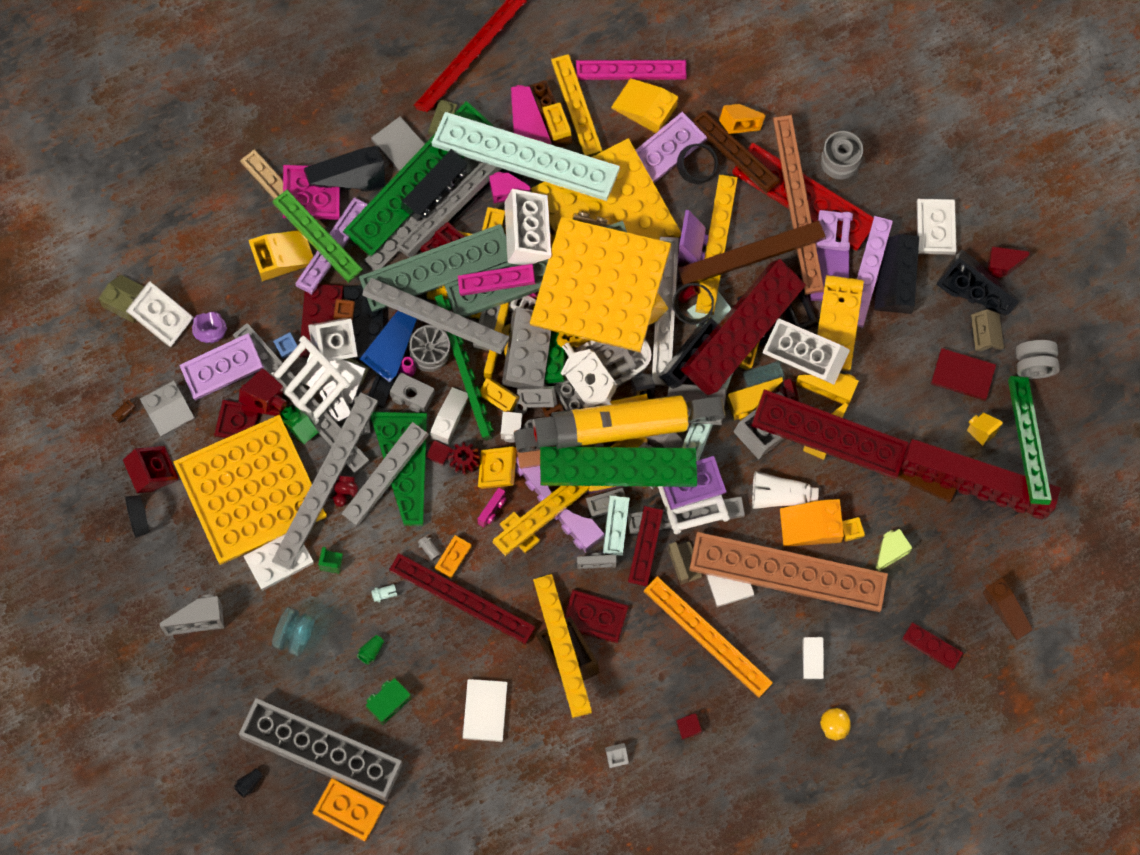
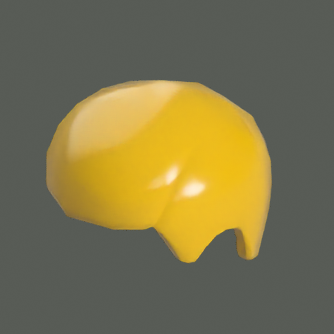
(835, 724)

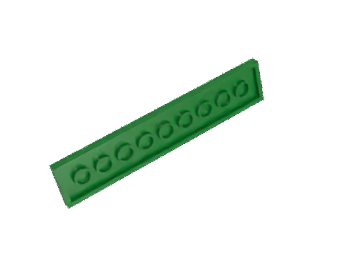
(384, 212)

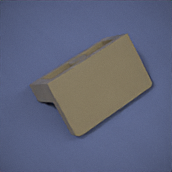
(987, 330)
(681, 559)

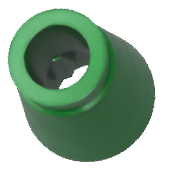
(369, 650)

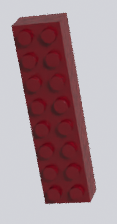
(743, 327)
(973, 478)

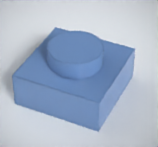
(285, 345)

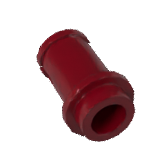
(688, 293)

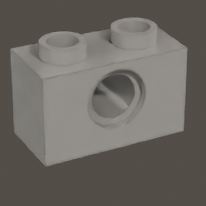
(406, 384)

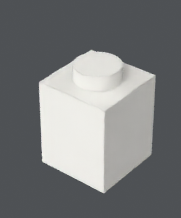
(510, 423)

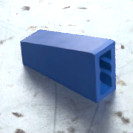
(389, 346)

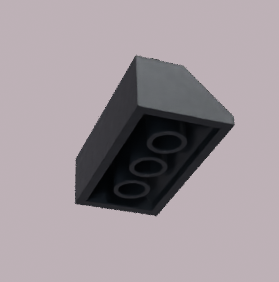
(898, 275)

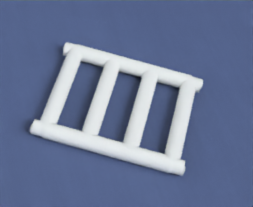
(330, 370)
(677, 527)

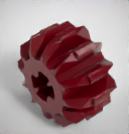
(456, 458)

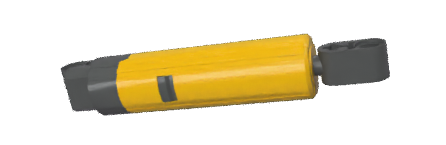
(617, 422)

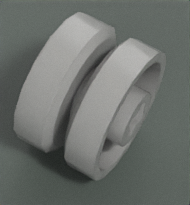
(1037, 359)

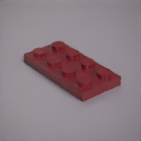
(319, 308)

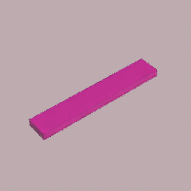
(631, 69)

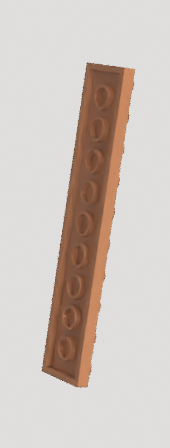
(788, 572)

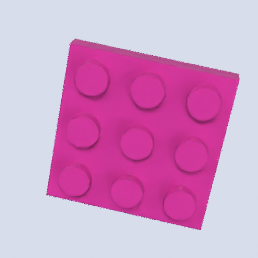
(318, 201)

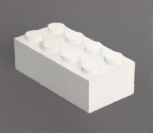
(806, 351)

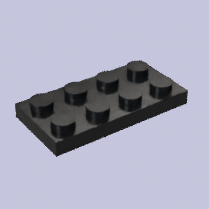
(365, 323)

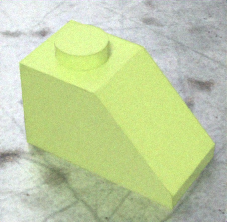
(892, 548)

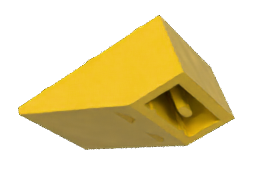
(280, 253)

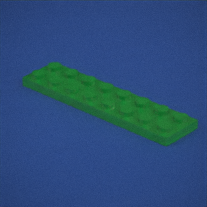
(618, 466)

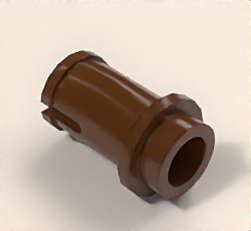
(123, 411)

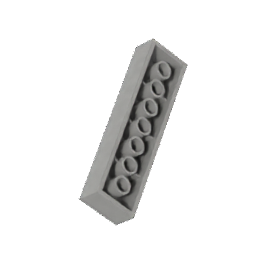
(321, 749)

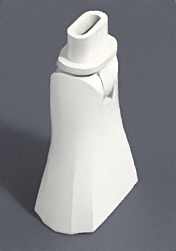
(777, 491)

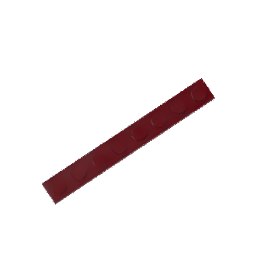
(462, 599)

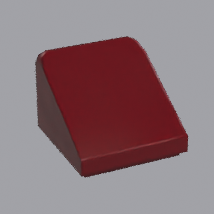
(689, 726)

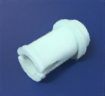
(383, 593)

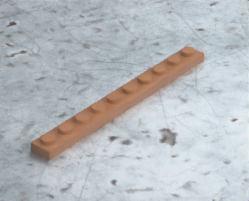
(797, 200)

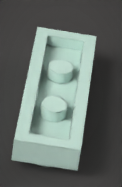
(615, 525)

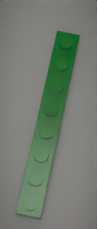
(468, 377)
(1029, 440)

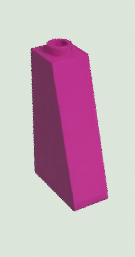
(526, 115)

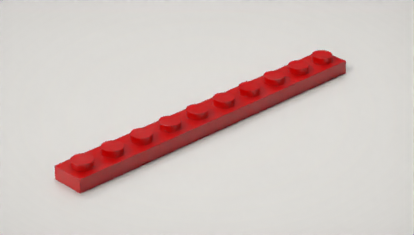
(468, 54)

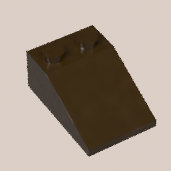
(587, 662)

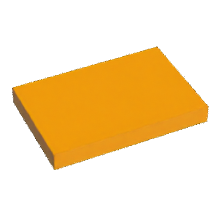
(348, 809)

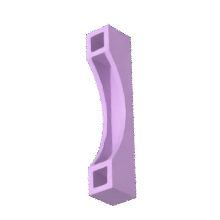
(582, 529)

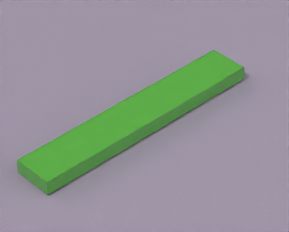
(317, 236)

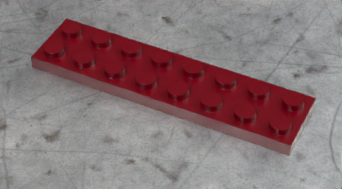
(829, 434)

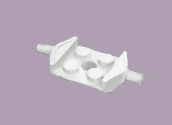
(577, 370)

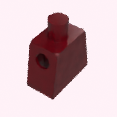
(262, 392)

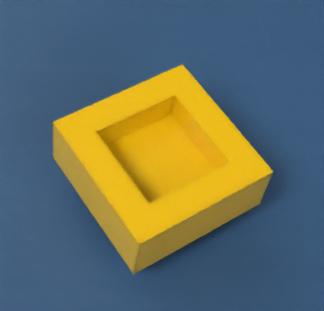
(852, 529)

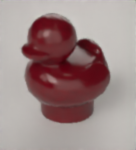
(344, 486)

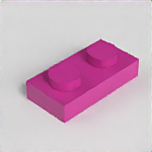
(495, 502)

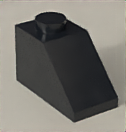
(643, 384)

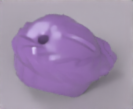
(209, 327)

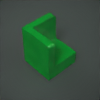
(330, 561)

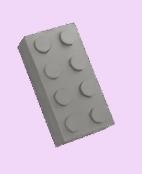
(525, 352)

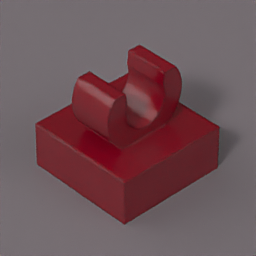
(789, 390)

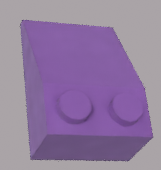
(691, 240)

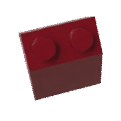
(150, 468)

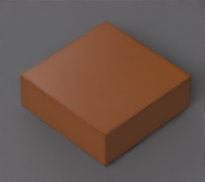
(344, 309)

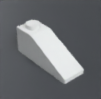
(449, 416)

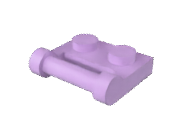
(829, 224)

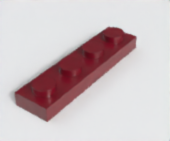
(645, 546)

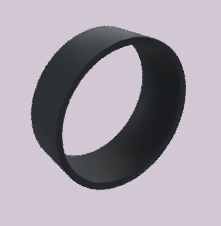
(681, 168)
(680, 315)
(137, 515)

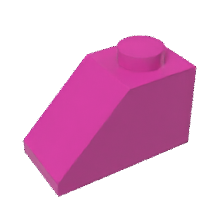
(503, 183)

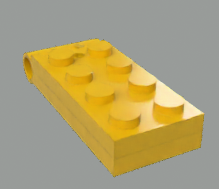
(837, 319)

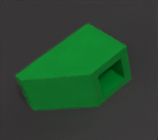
(298, 424)

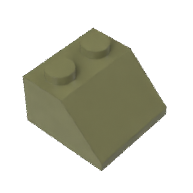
(119, 296)

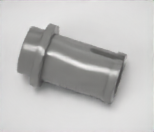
(429, 548)

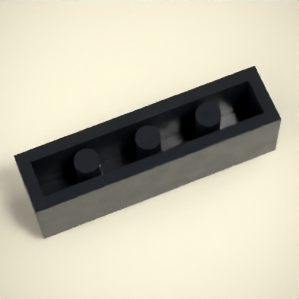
(434, 185)
(672, 374)

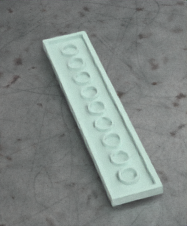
(526, 156)

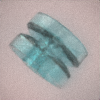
(293, 631)

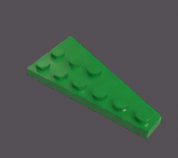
(410, 482)

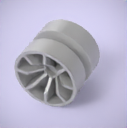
(841, 155)
(429, 348)

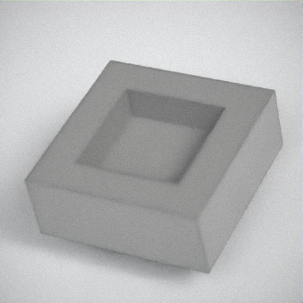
(617, 755)

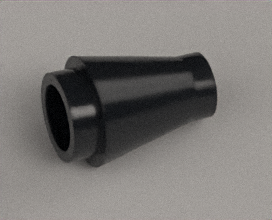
(246, 784)

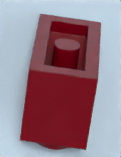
(1004, 260)

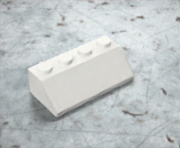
(527, 227)

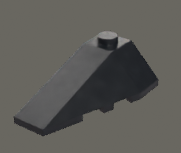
(356, 170)
(973, 282)

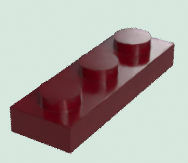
(932, 646)

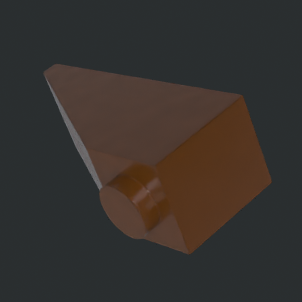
(1007, 608)

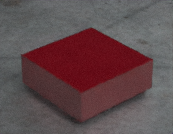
(438, 453)

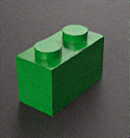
(388, 701)

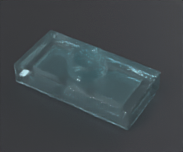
(763, 374)

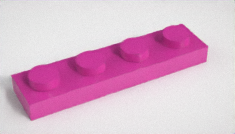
(496, 279)

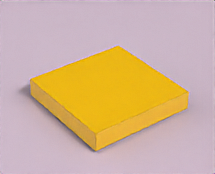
(497, 467)

